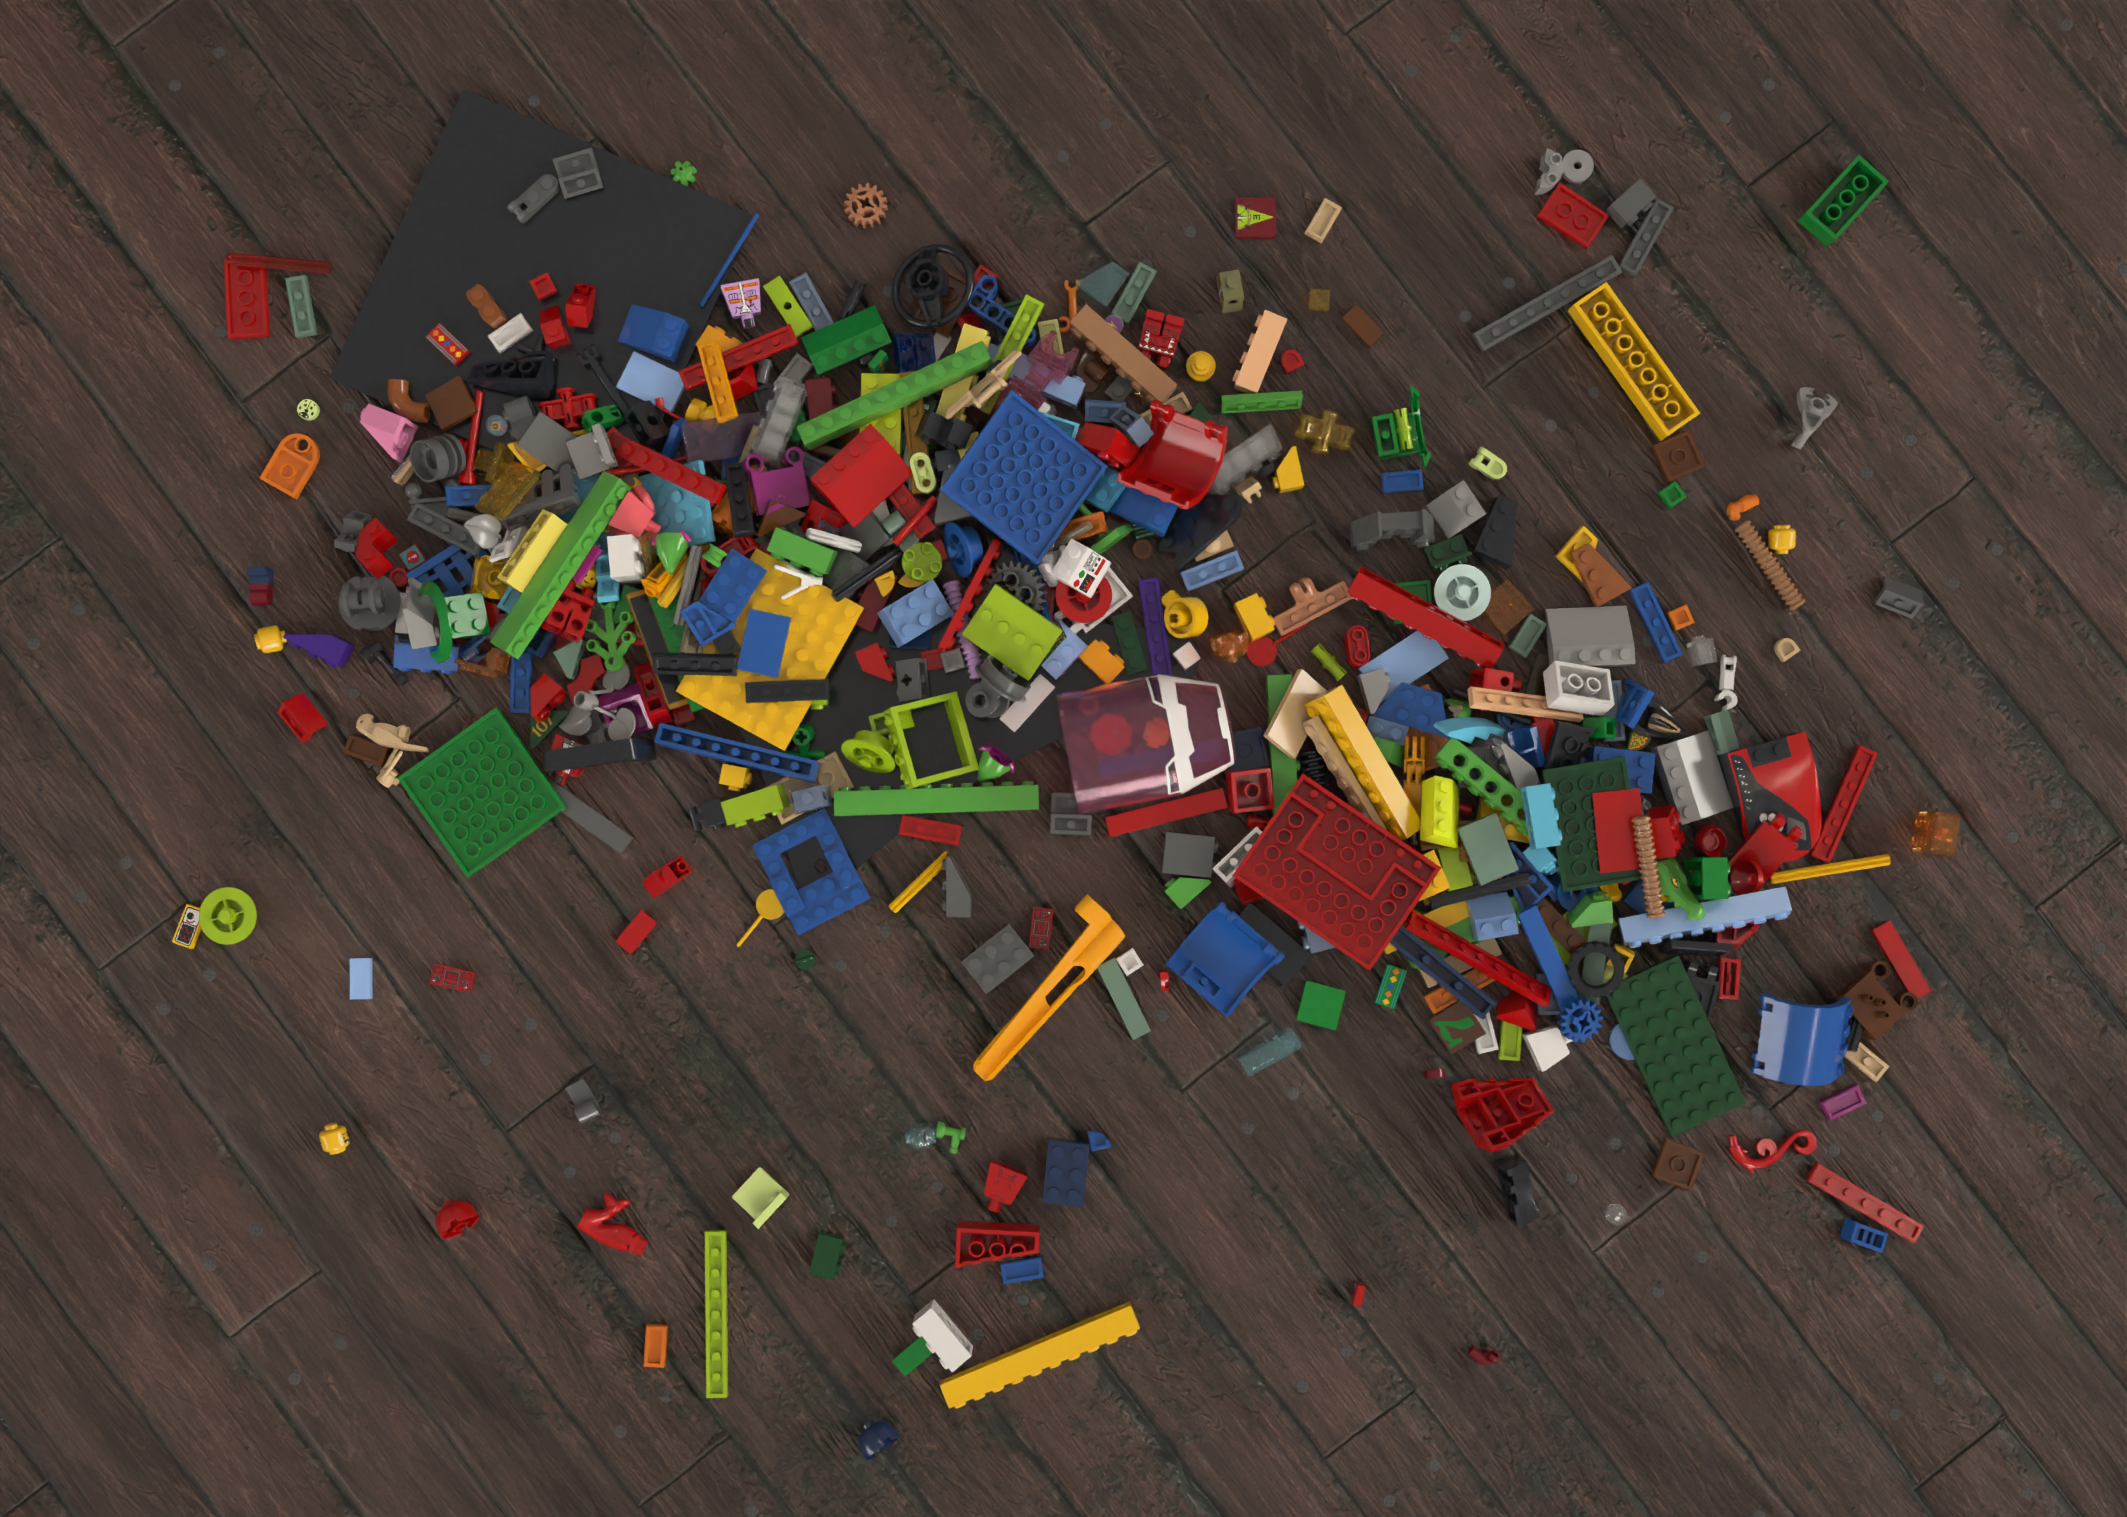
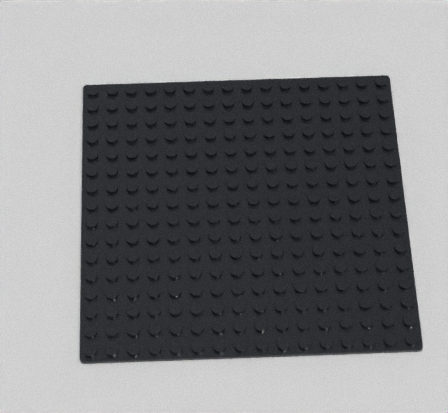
(633, 240)

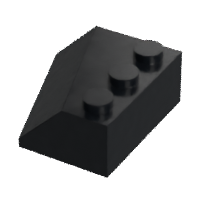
(1516, 1190)

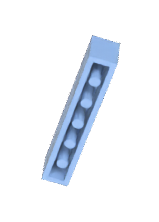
(1066, 393)

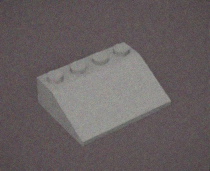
(1590, 636)
(1692, 777)

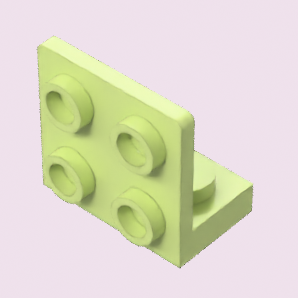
(760, 1196)

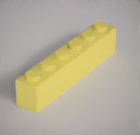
(969, 336)

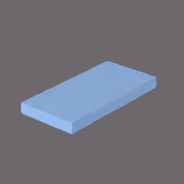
(1407, 660)

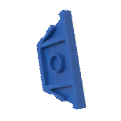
(1414, 708)

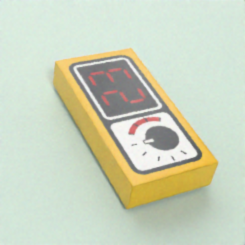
(188, 927)

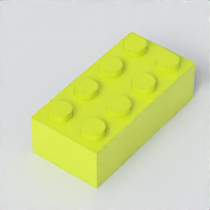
(890, 425)

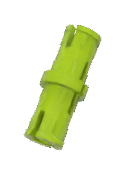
(1403, 429)
(1328, 661)

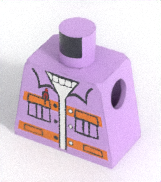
(743, 300)

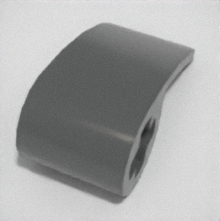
(584, 1100)

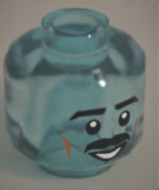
(921, 1136)

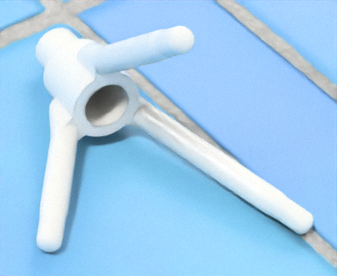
(807, 579)

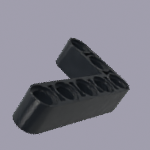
(599, 754)

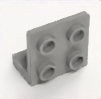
(592, 453)

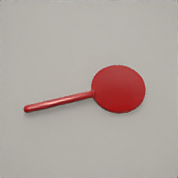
(1264, 651)

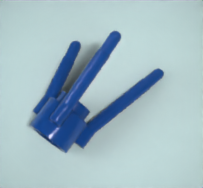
(470, 650)

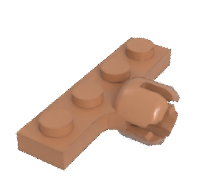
(1310, 604)

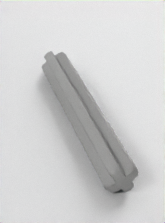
(688, 583)

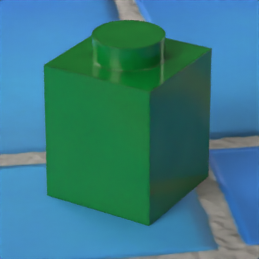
(1604, 727)

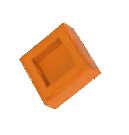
(1680, 617)

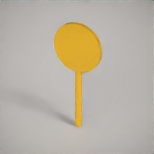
(768, 908)

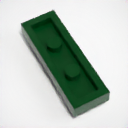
(1129, 643)

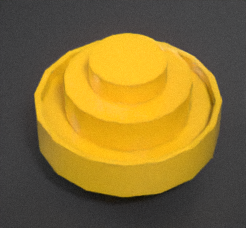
(1200, 366)

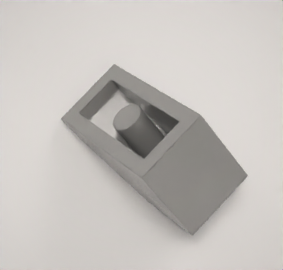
(1373, 688)

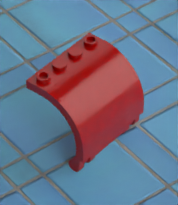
(1178, 458)

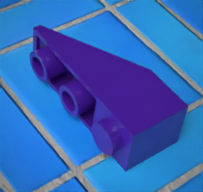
(329, 647)

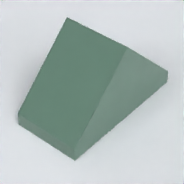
(570, 657)

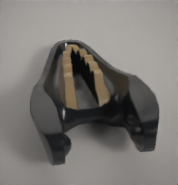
(1660, 723)

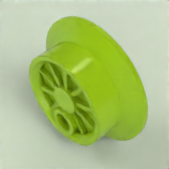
(870, 752)
(227, 915)

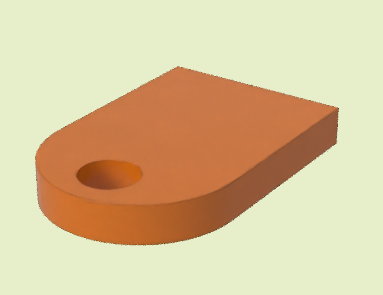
(291, 467)

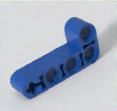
(989, 305)

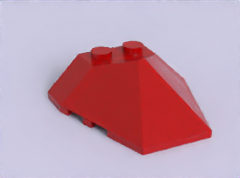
(1500, 1110)

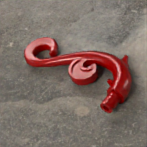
(1773, 1152)

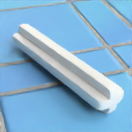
(833, 540)

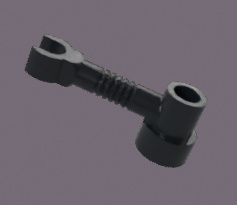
(375, 652)

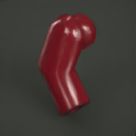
(1485, 1357)

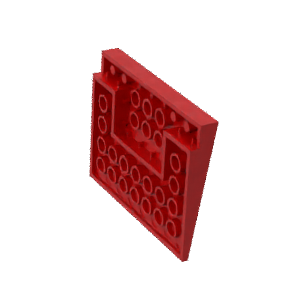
(1336, 871)

